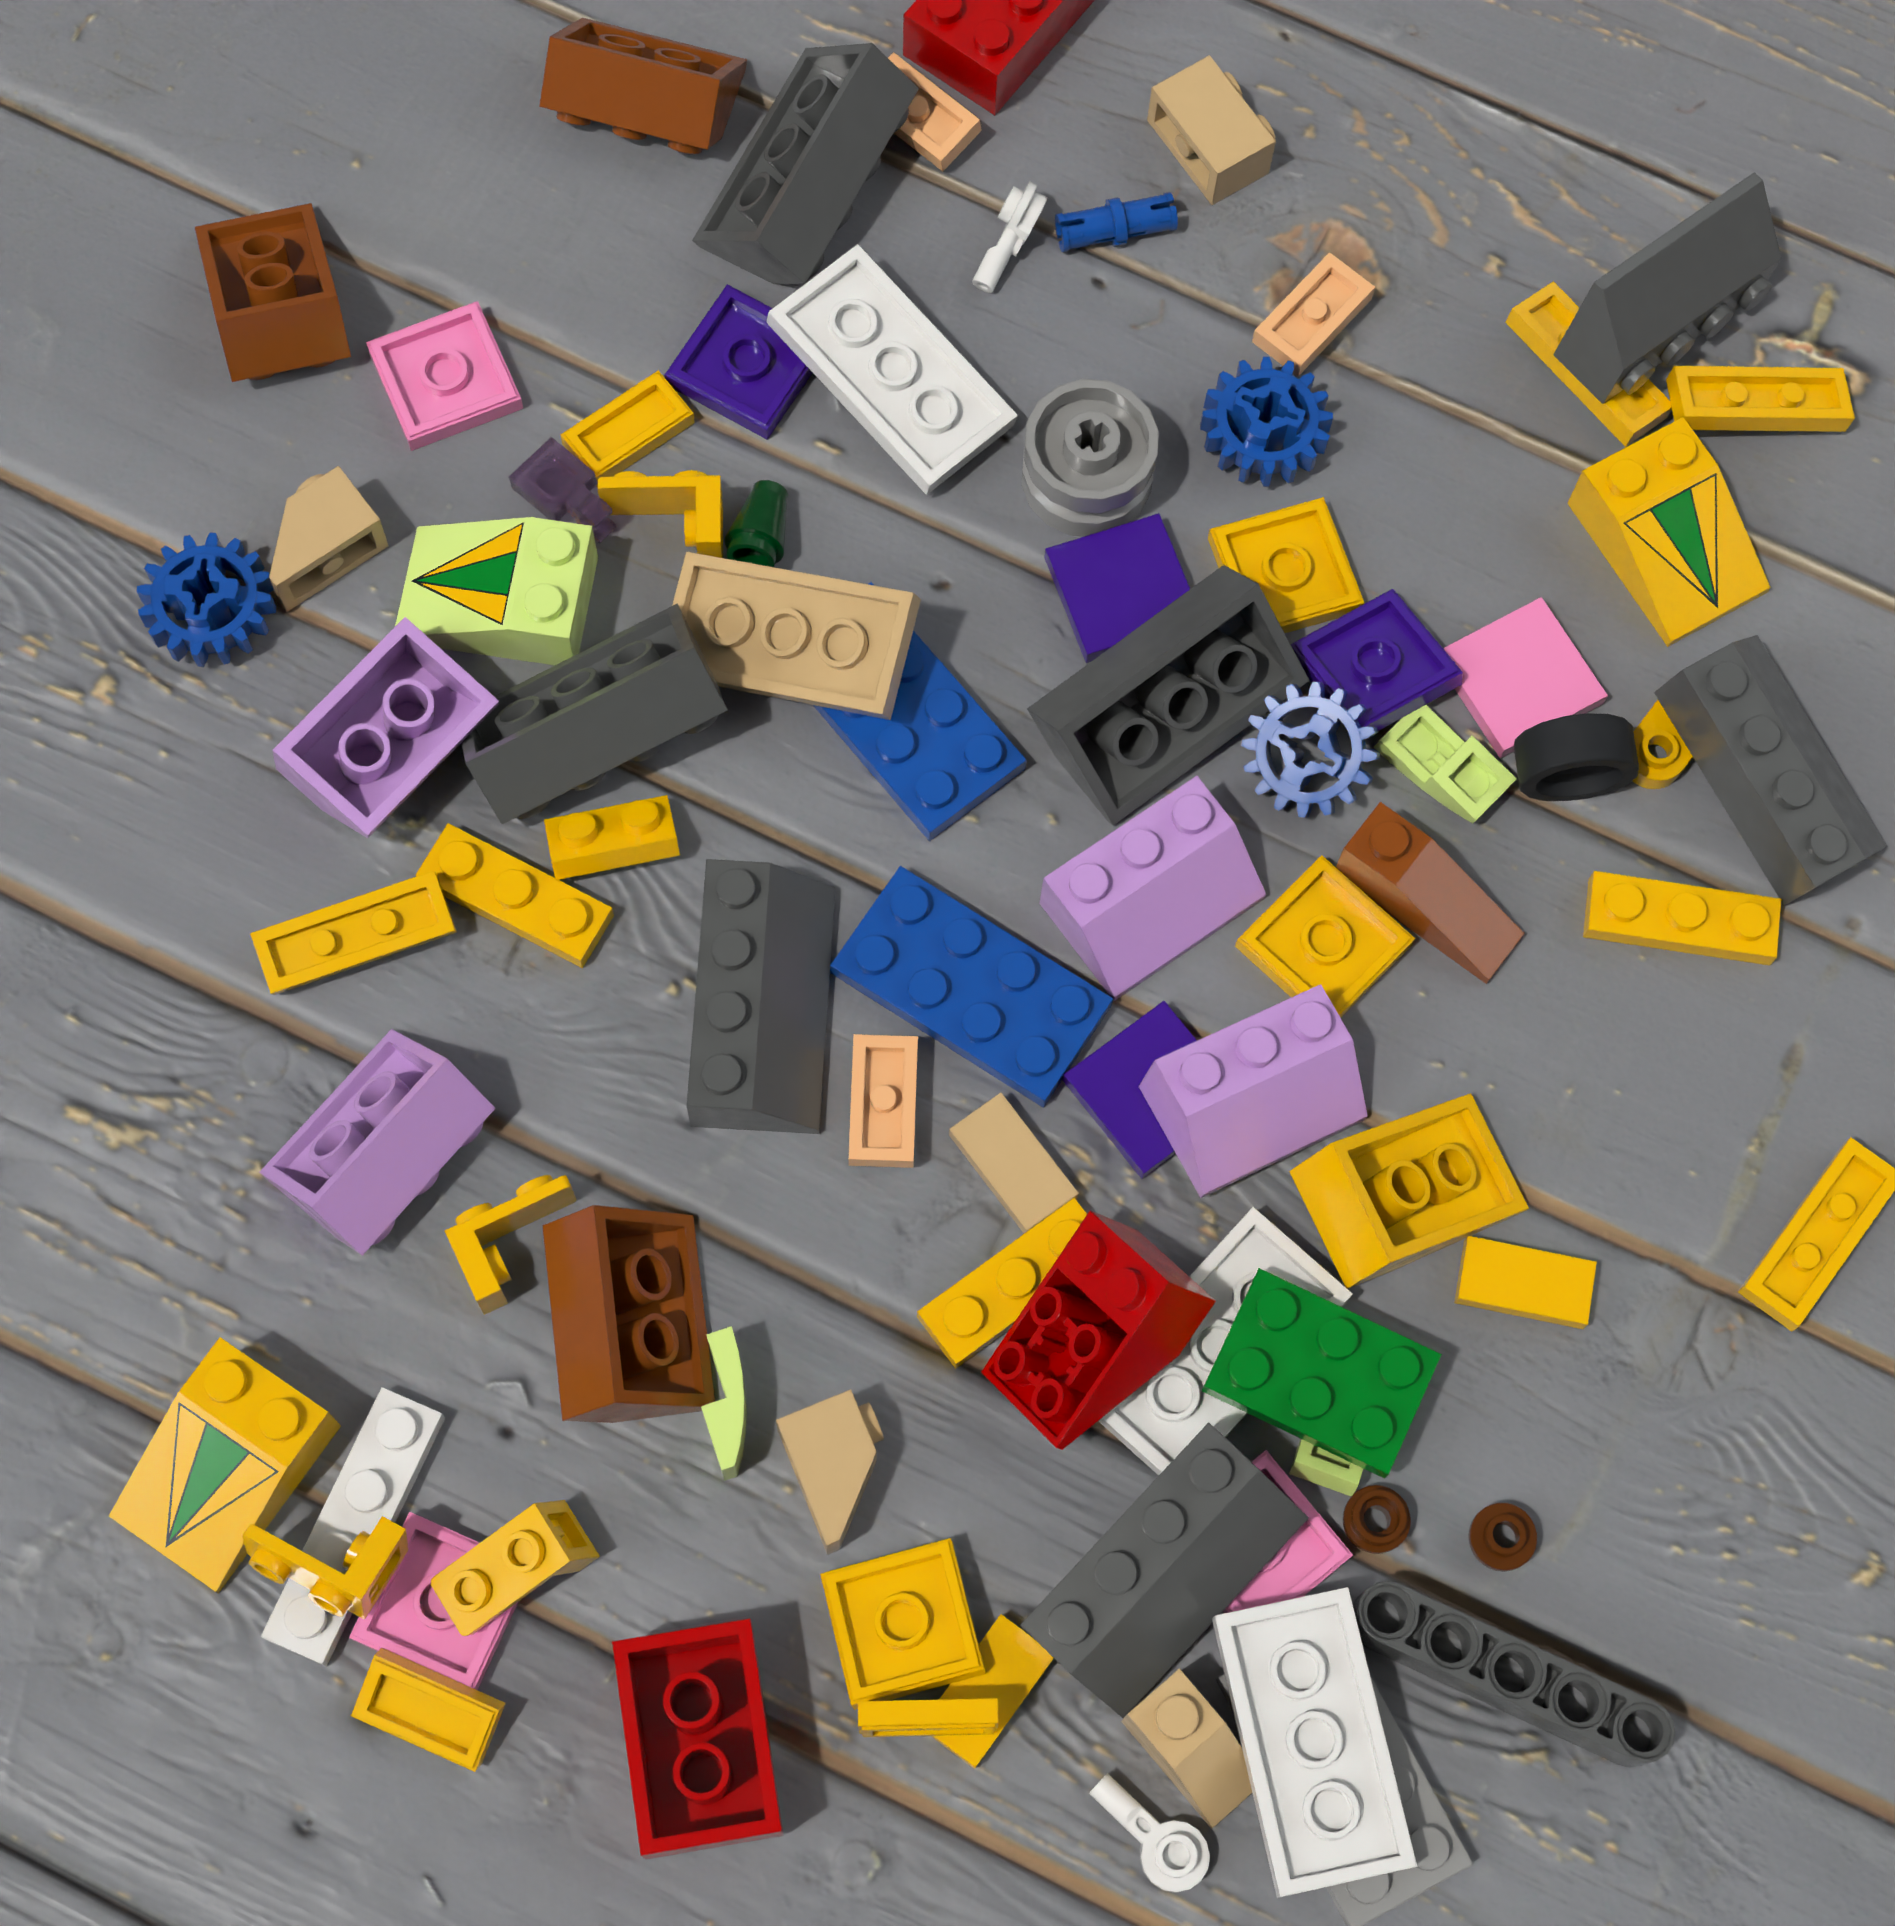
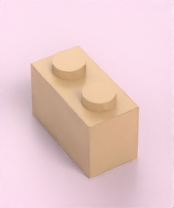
(1211, 129)

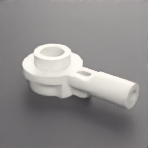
(1020, 213)
(1170, 1852)

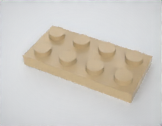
(798, 633)

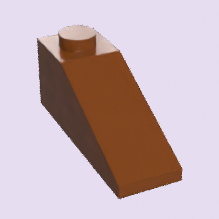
(1428, 892)

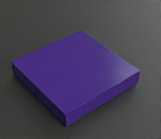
(739, 365)
(1115, 581)
(1380, 659)
(1110, 1089)

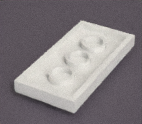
(892, 369)
(1170, 1406)
(1313, 1742)

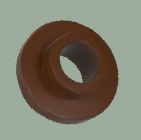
(1391, 1505)
(1486, 1548)

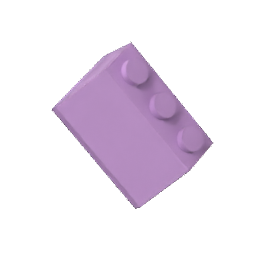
(383, 729)
(1153, 888)
(1257, 1090)
(379, 1140)

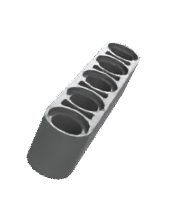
(1543, 1676)

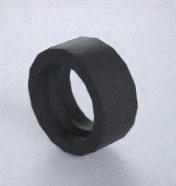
(1576, 757)

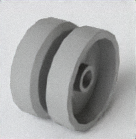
(1089, 457)

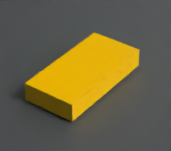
(629, 427)
(1525, 1282)
(1012, 1669)
(428, 1709)
(928, 1717)

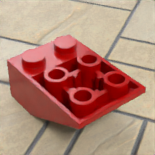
(1095, 1329)

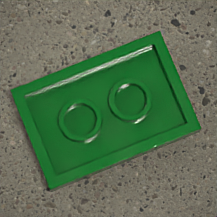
(1322, 1373)

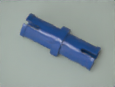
(1116, 221)

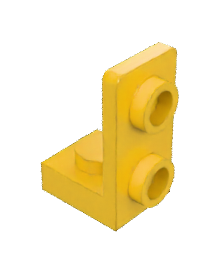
(684, 493)
(484, 1224)
(368, 1564)
(512, 1564)

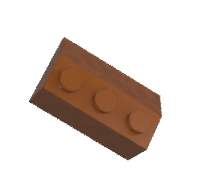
(640, 84)
(627, 1314)

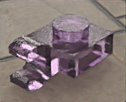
(560, 484)

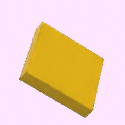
(1294, 561)
(1326, 936)
(902, 1623)

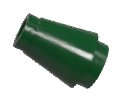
(760, 526)

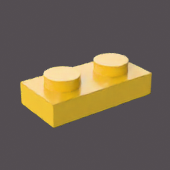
(611, 837)

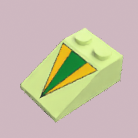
(502, 587)

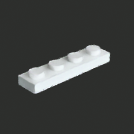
(368, 1487)

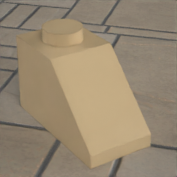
(323, 537)
(832, 1460)
(1192, 1747)

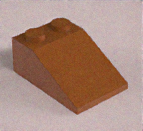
(272, 293)

